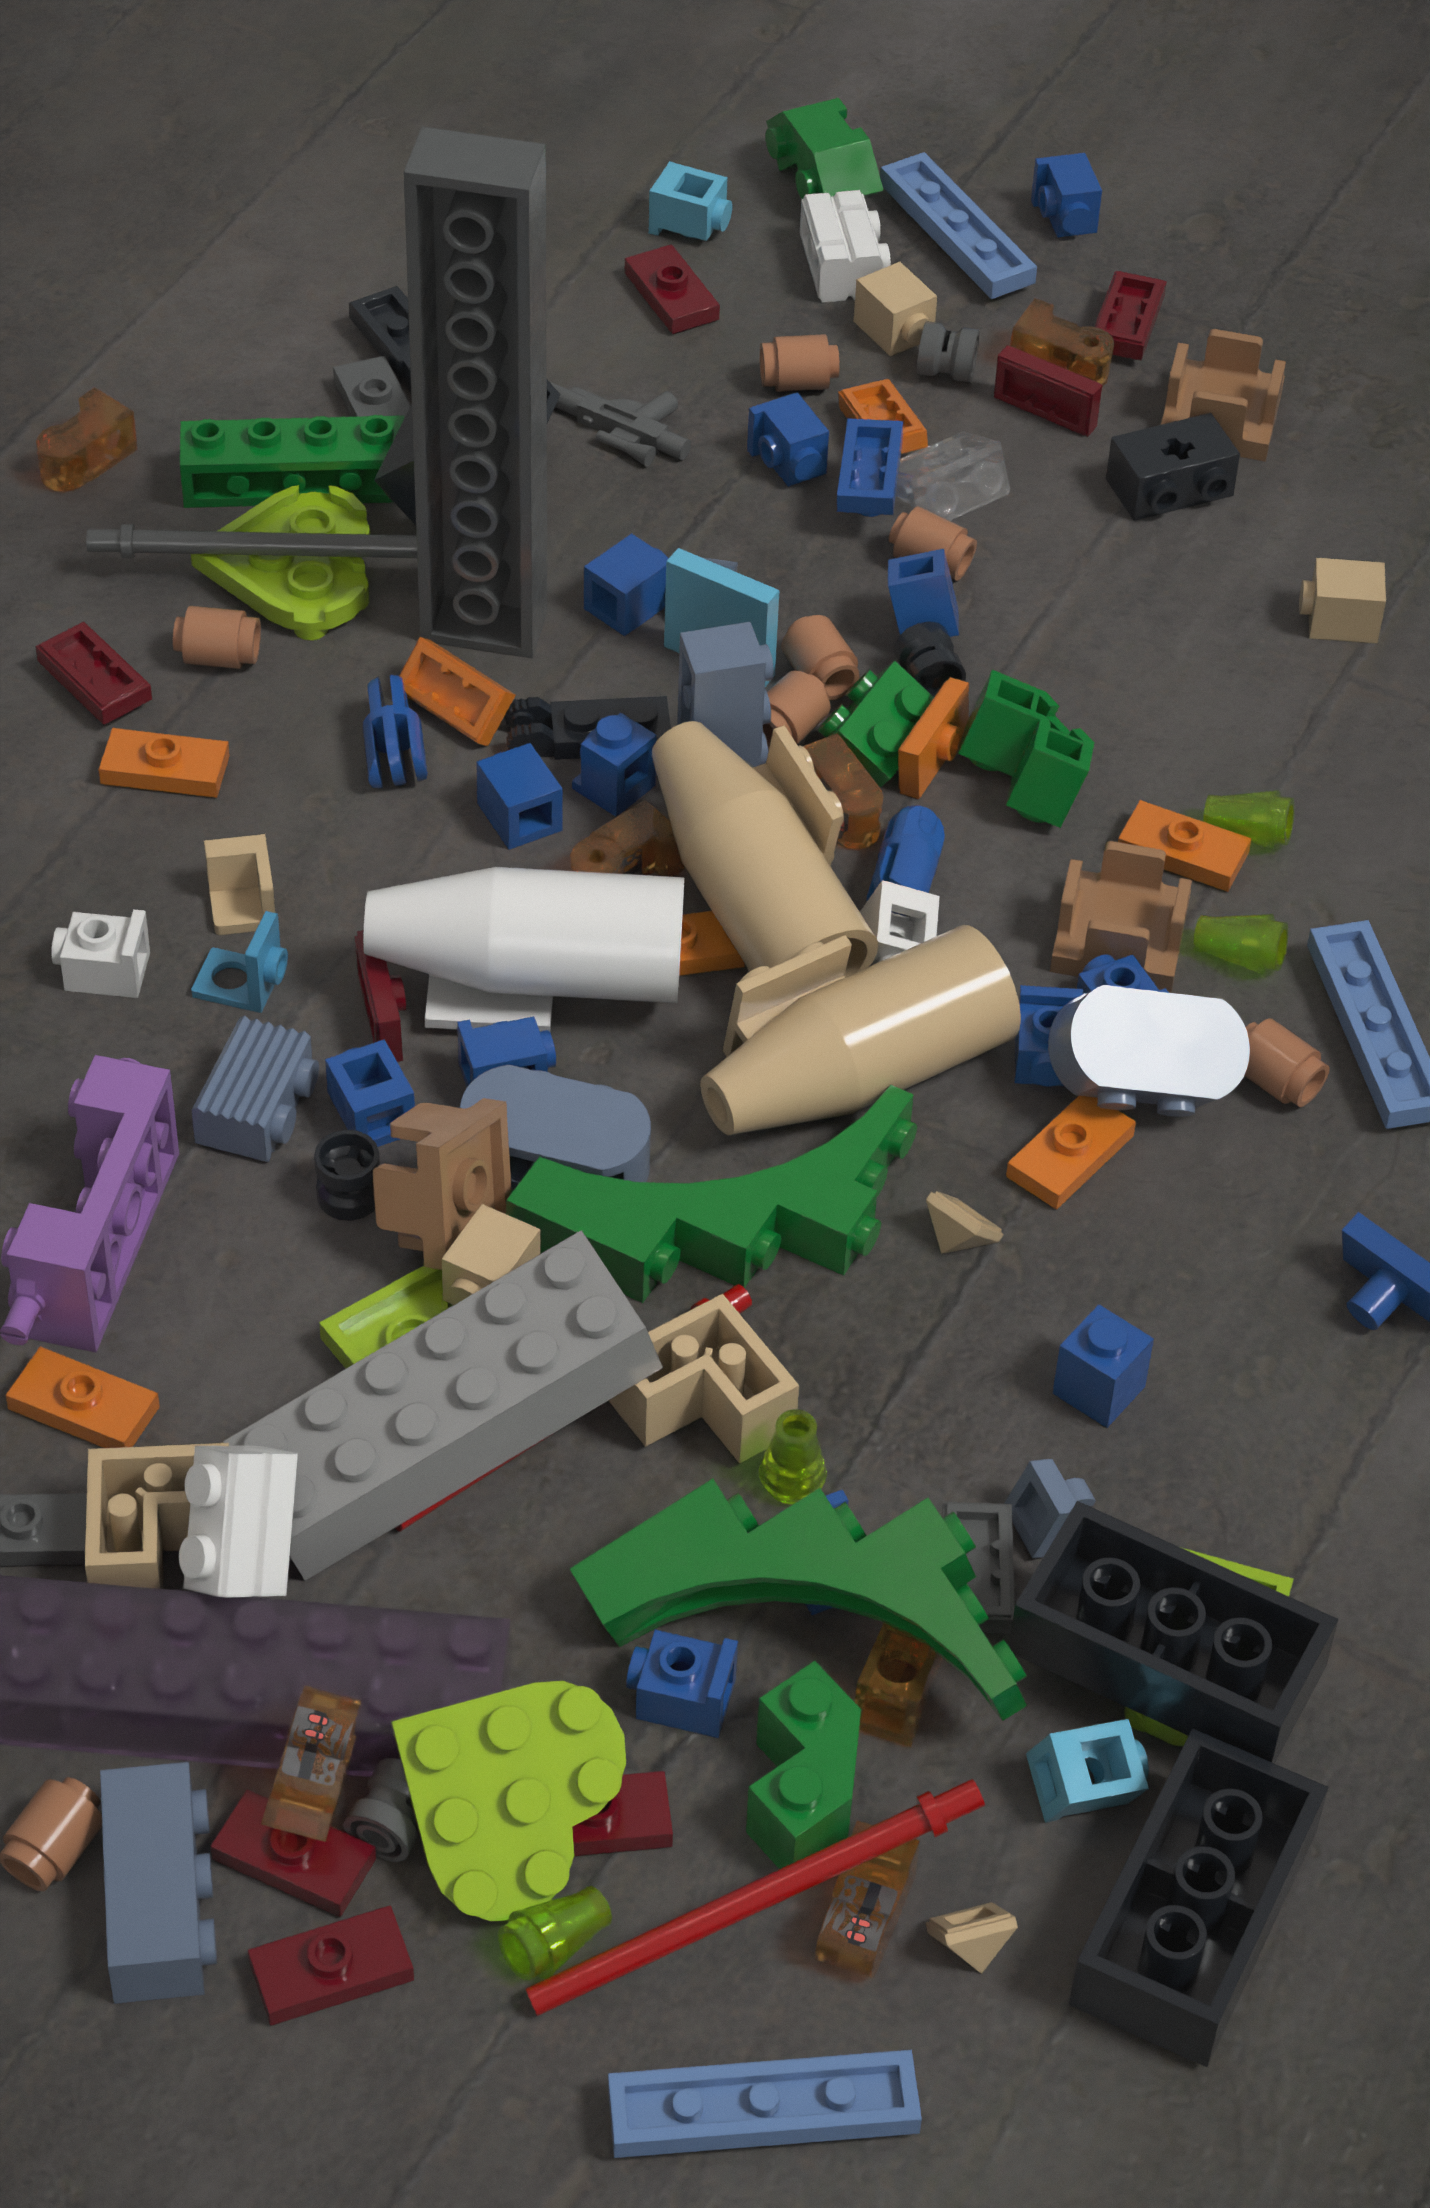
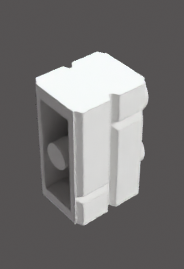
(841, 242)
(239, 1521)

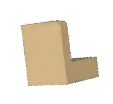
(239, 882)

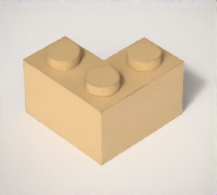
(713, 1372)
(135, 1512)

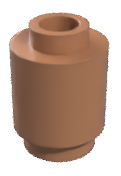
(798, 363)
(926, 532)
(217, 637)
(820, 650)
(798, 703)
(1284, 1063)
(51, 1833)

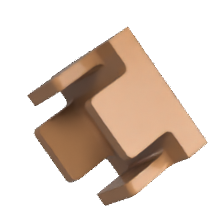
(1229, 388)
(1122, 914)
(460, 1167)

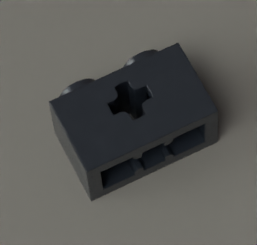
(1172, 466)

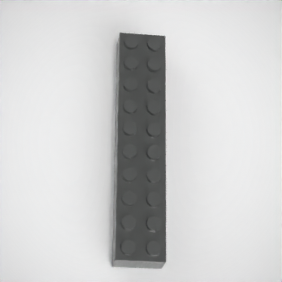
(478, 387)

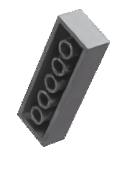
(454, 1399)

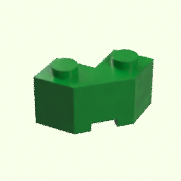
(823, 149)
(1019, 735)
(813, 1740)

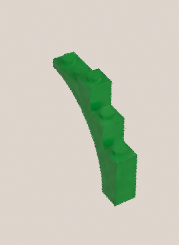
(729, 1226)
(716, 1555)

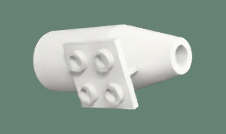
(518, 936)

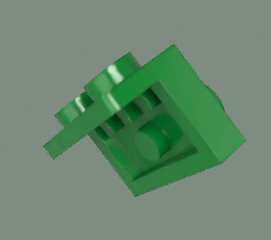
(879, 718)

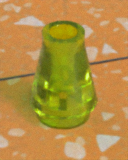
(1257, 815)
(1245, 940)
(793, 1458)
(550, 1933)

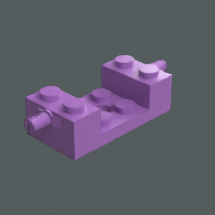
(75, 1264)

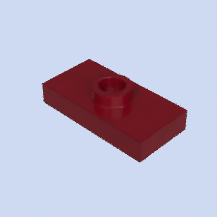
(672, 289)
(1131, 312)
(1047, 390)
(93, 673)
(382, 998)
(631, 1820)
(301, 1866)
(330, 1965)

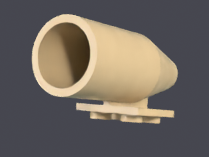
(760, 845)
(830, 1044)

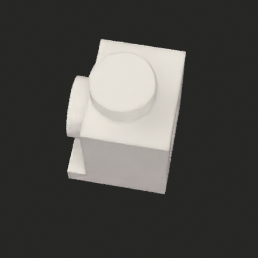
(898, 932)
(103, 953)

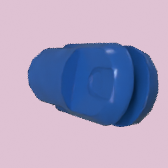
(392, 731)
(909, 850)

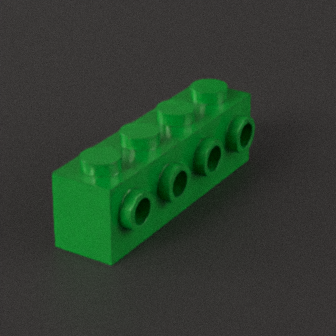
(254, 458)

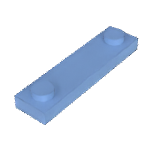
(958, 225)
(1374, 1020)
(763, 2103)

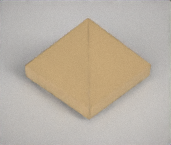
(959, 1225)
(974, 1932)

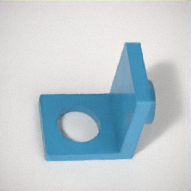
(263, 963)

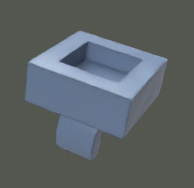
(1043, 1502)

